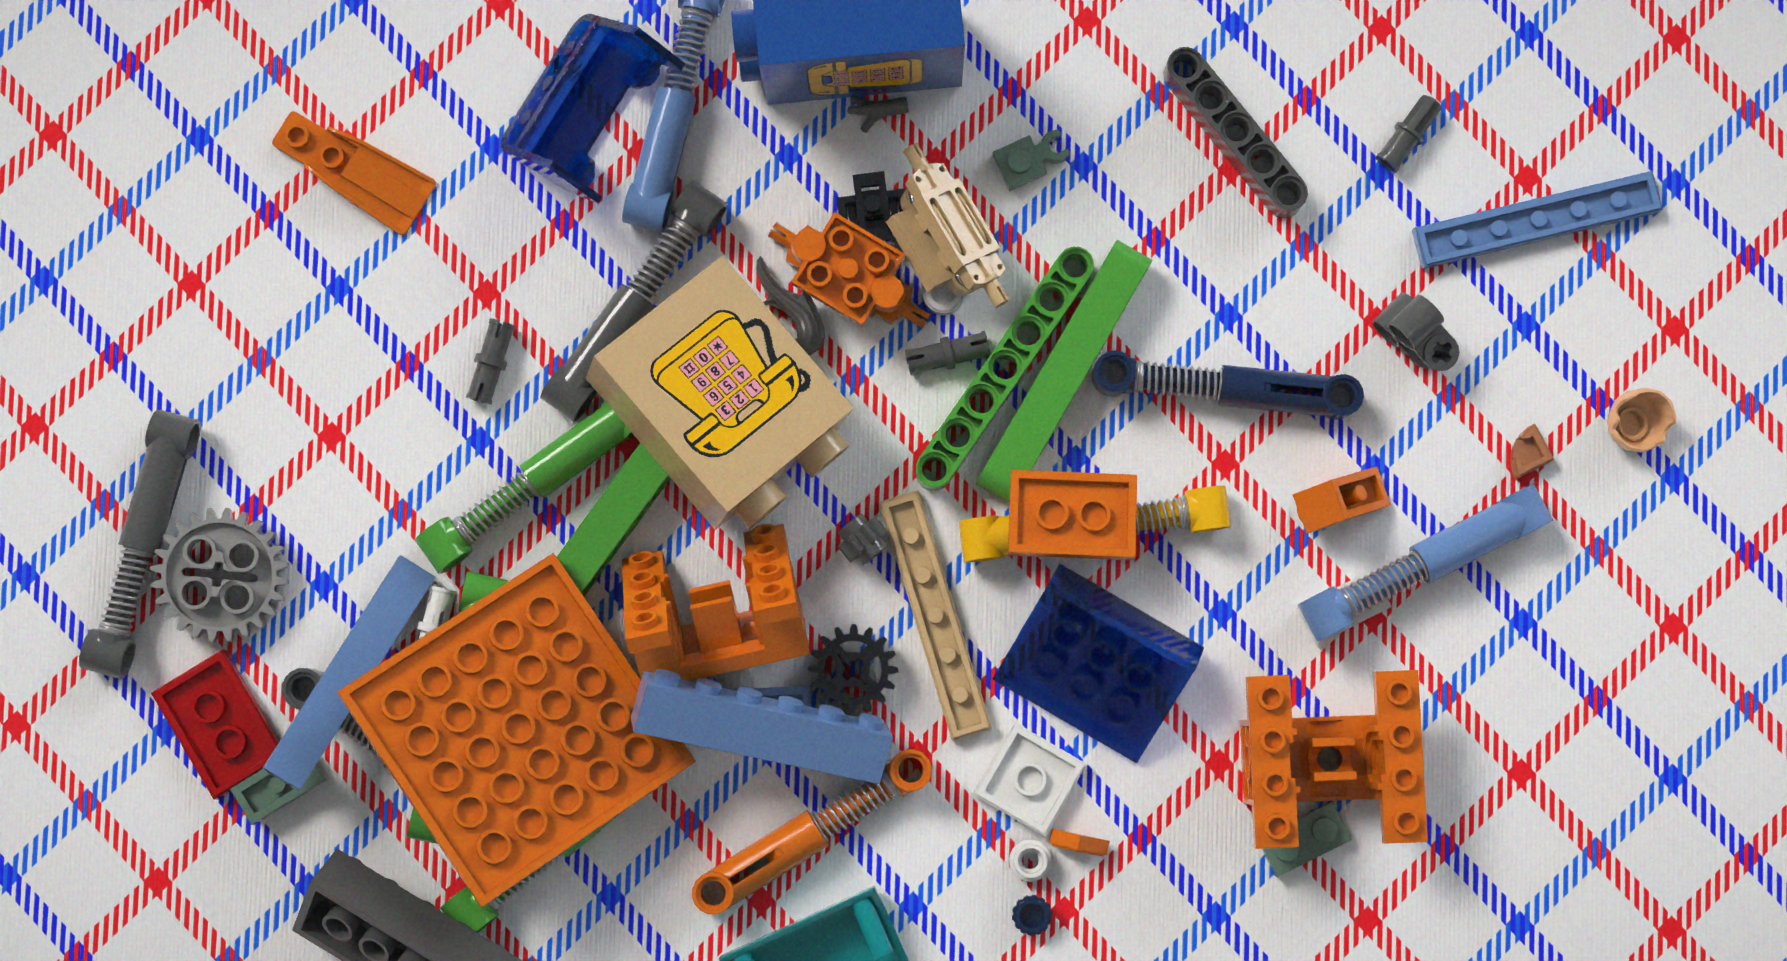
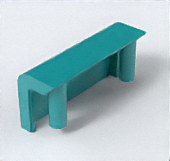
(841, 932)

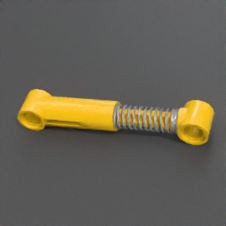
(1198, 510)

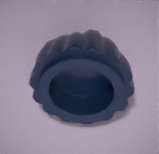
(1031, 915)

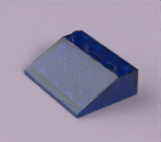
(1099, 663)

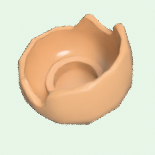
(1641, 419)

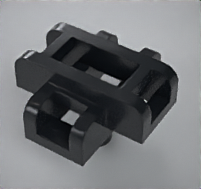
(871, 204)

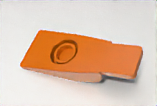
(357, 171)

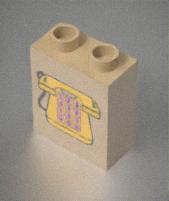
(722, 396)

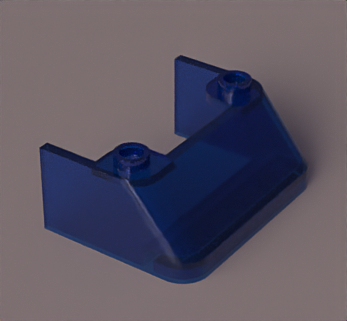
(579, 96)

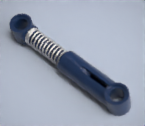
(1233, 386)

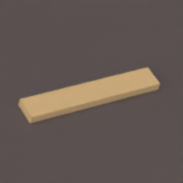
(935, 615)

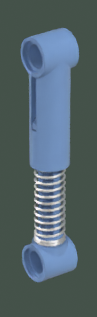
(651, 194)
(1428, 560)

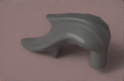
(798, 307)

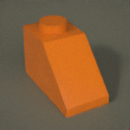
(1341, 499)

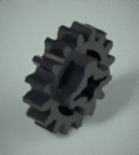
(839, 683)

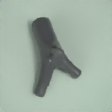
(877, 109)

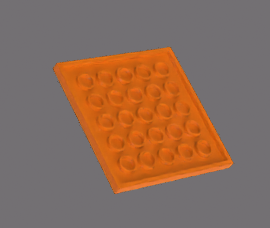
(513, 729)

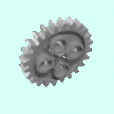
(225, 538)

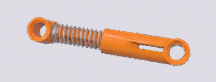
(805, 835)

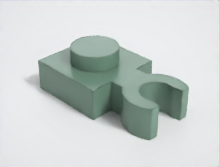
(1023, 161)

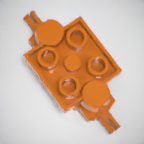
(850, 271)

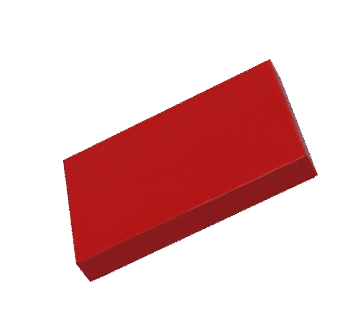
(217, 723)

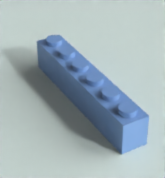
(761, 726)

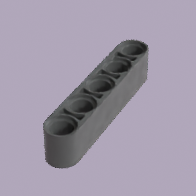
(1233, 113)

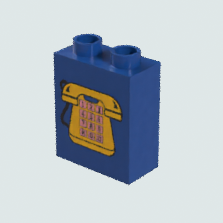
(848, 47)

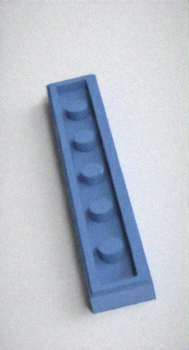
(1537, 220)
(359, 653)

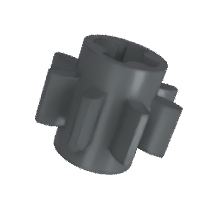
(862, 539)

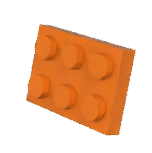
(1072, 515)

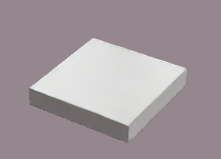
(1029, 779)

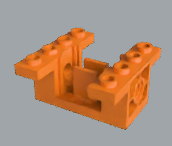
(720, 636)
(1375, 759)

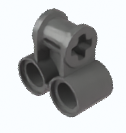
(1415, 328)

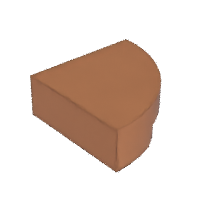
(1529, 452)

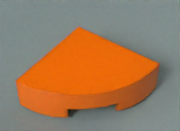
(1079, 842)

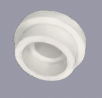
(1030, 874)

